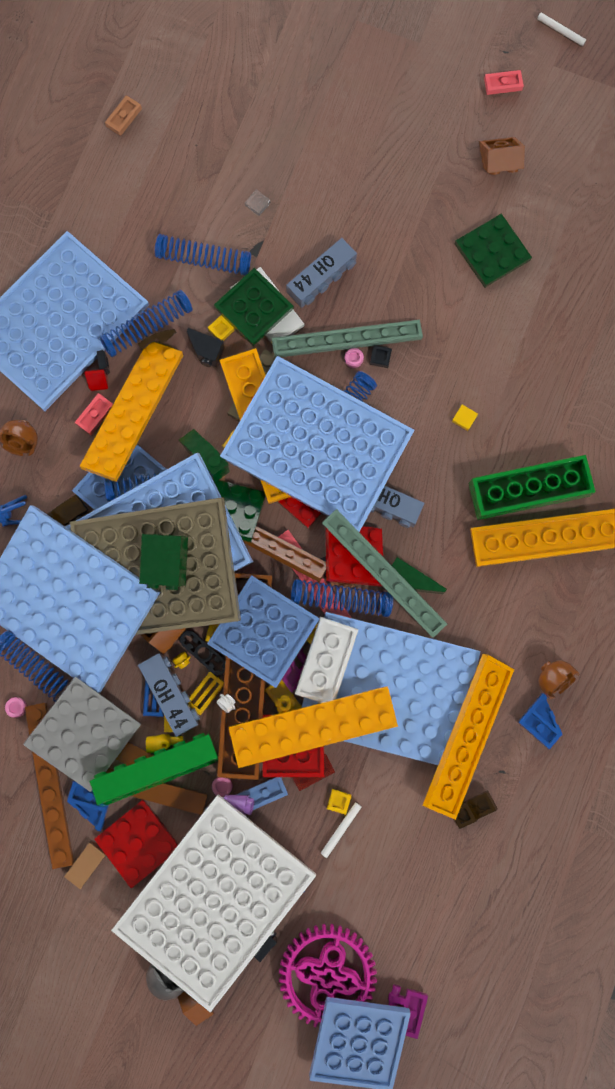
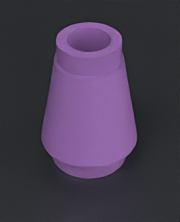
(241, 802)

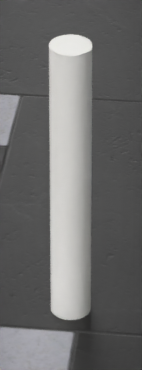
(561, 29)
(341, 829)

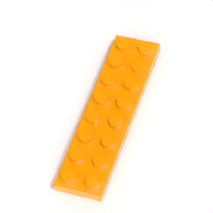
(244, 377)
(131, 411)
(543, 538)
(313, 726)
(468, 737)

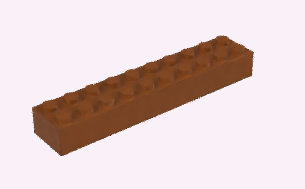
(249, 698)

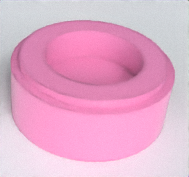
(354, 358)
(15, 707)
(222, 786)

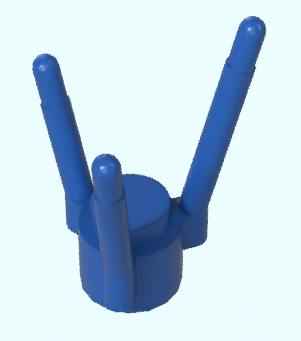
(5, 511)

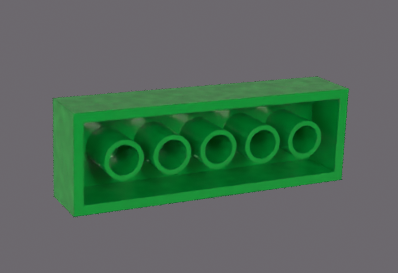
(531, 487)
(154, 770)

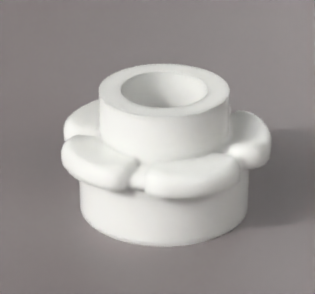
(226, 703)

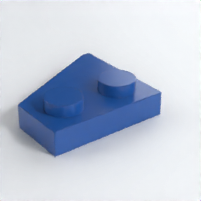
(541, 722)
(86, 805)

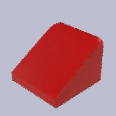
(97, 380)

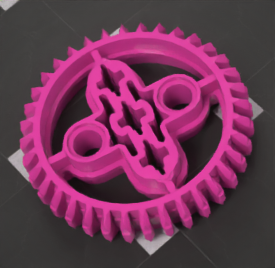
(318, 971)

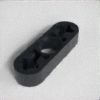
(189, 647)

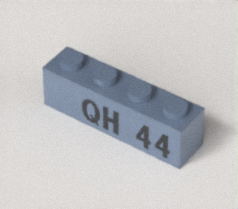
(321, 273)
(398, 506)
(169, 695)

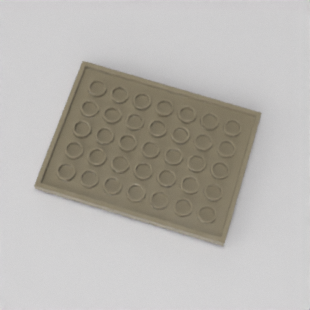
(210, 576)

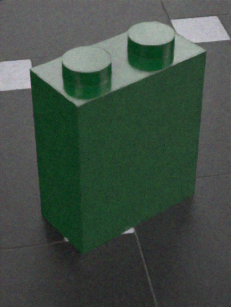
(163, 561)

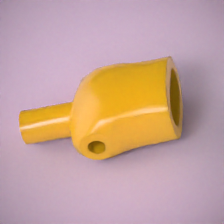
(161, 741)

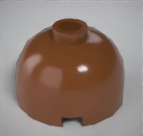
(18, 437)
(556, 677)

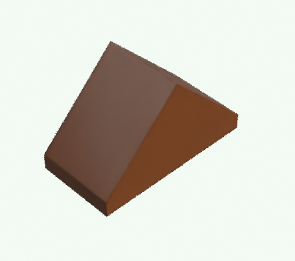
(192, 1009)

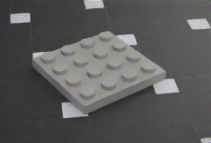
(82, 733)

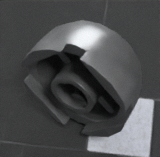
(161, 985)

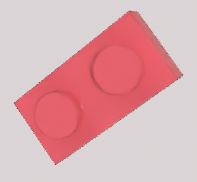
(503, 82)
(94, 414)

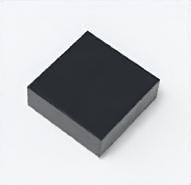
(380, 356)
(103, 361)

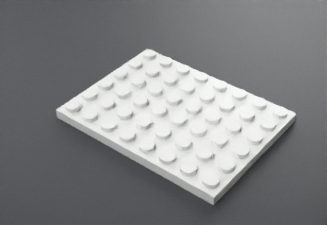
(214, 903)

